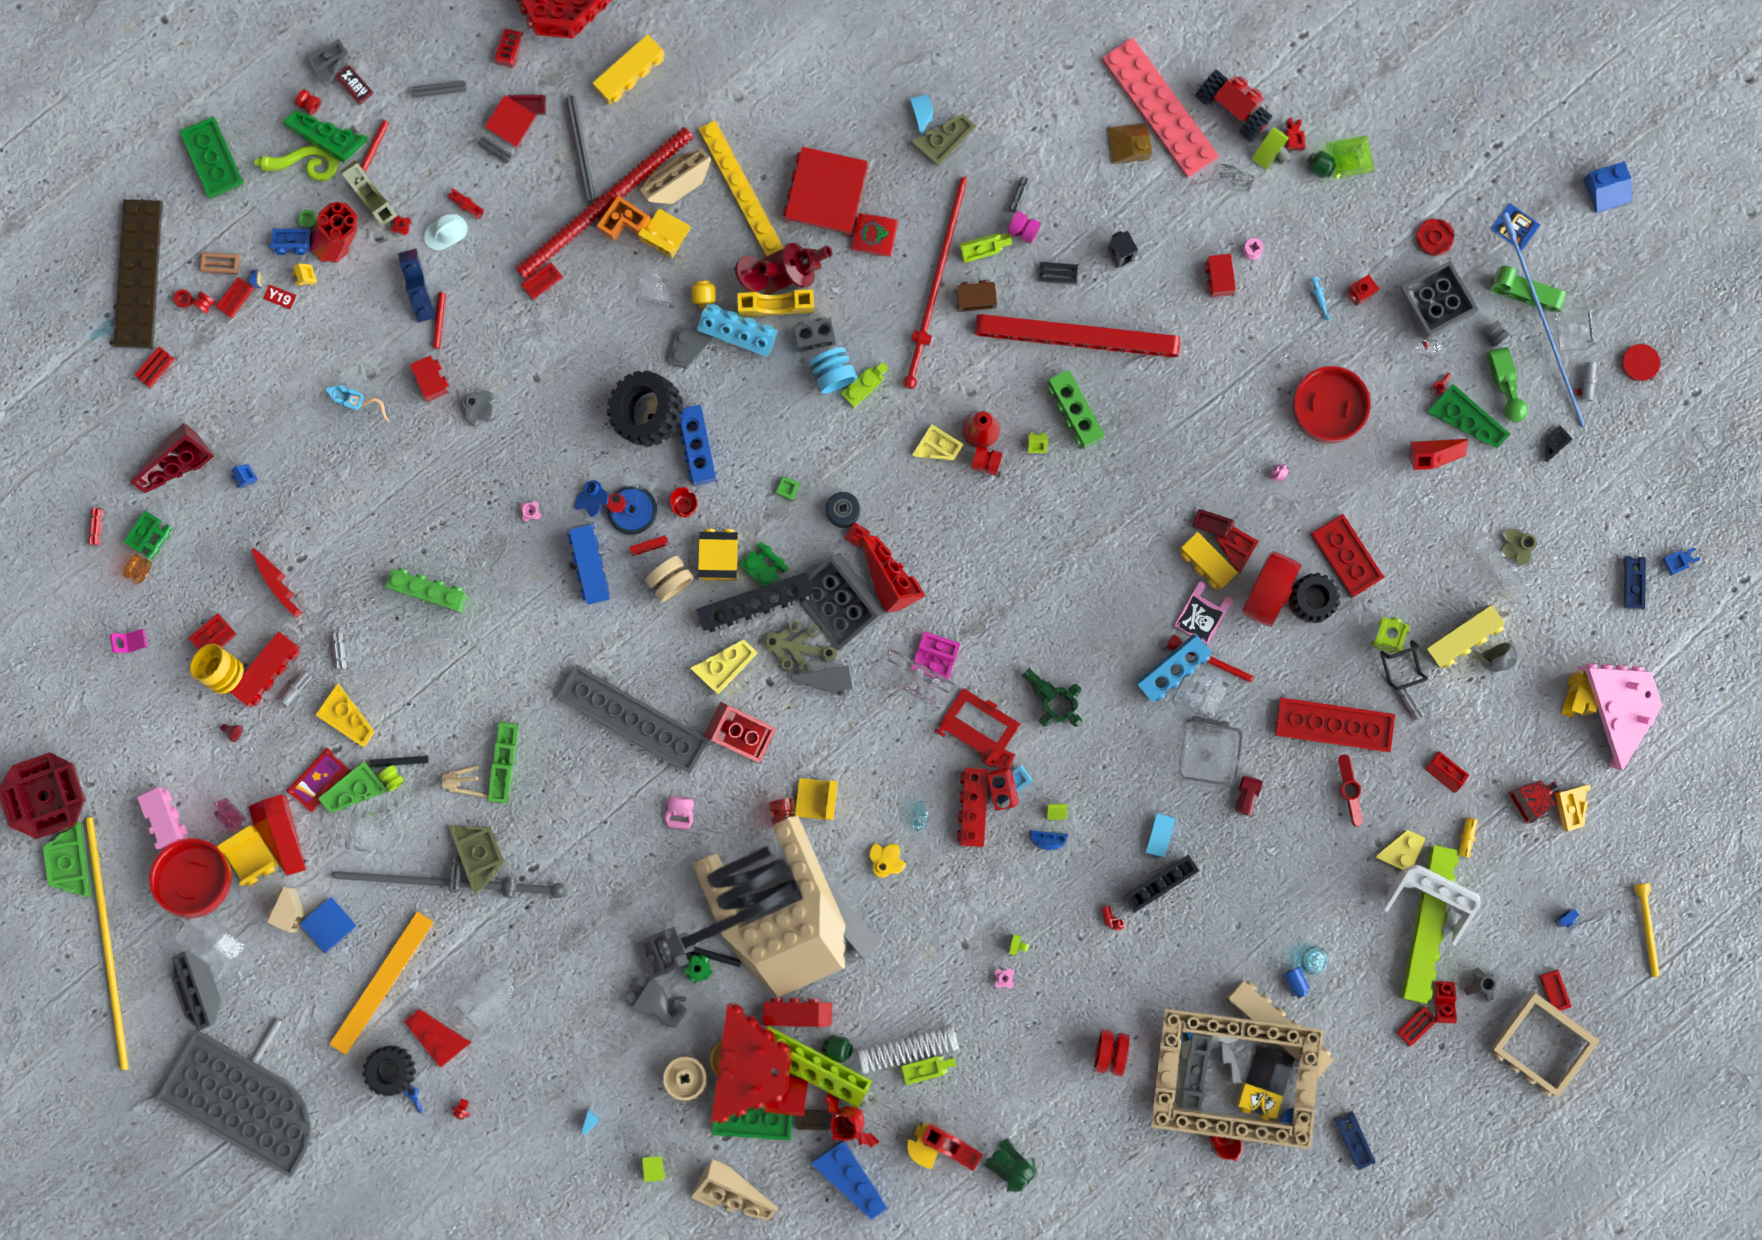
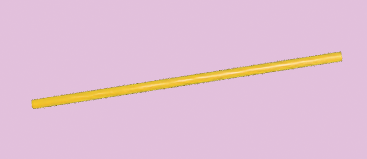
(106, 943)

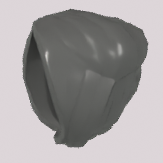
(1499, 657)

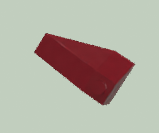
(175, 456)

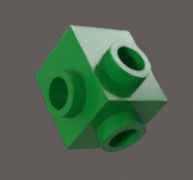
(705, 971)

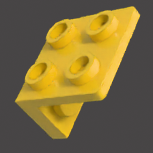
(664, 233)
(816, 799)

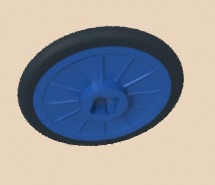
(642, 517)

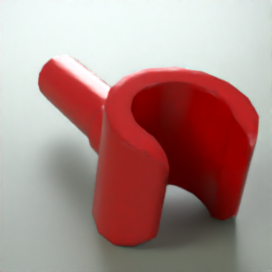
(1439, 386)

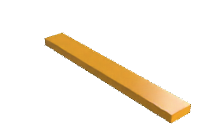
(381, 983)

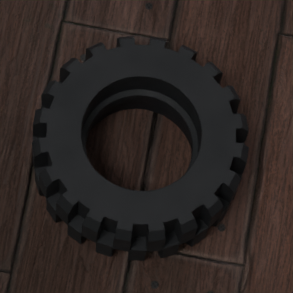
(624, 401)

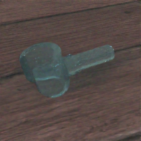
(105, 330)

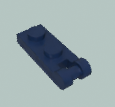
(1634, 583)
(1355, 1141)

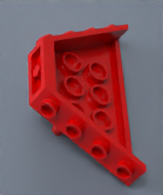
(560, 17)
(746, 1066)

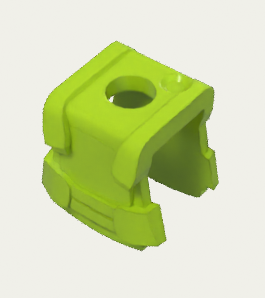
(1388, 644)

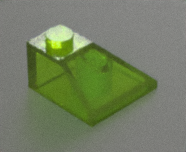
(1352, 156)

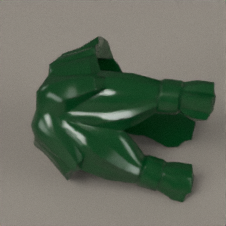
(1012, 1167)

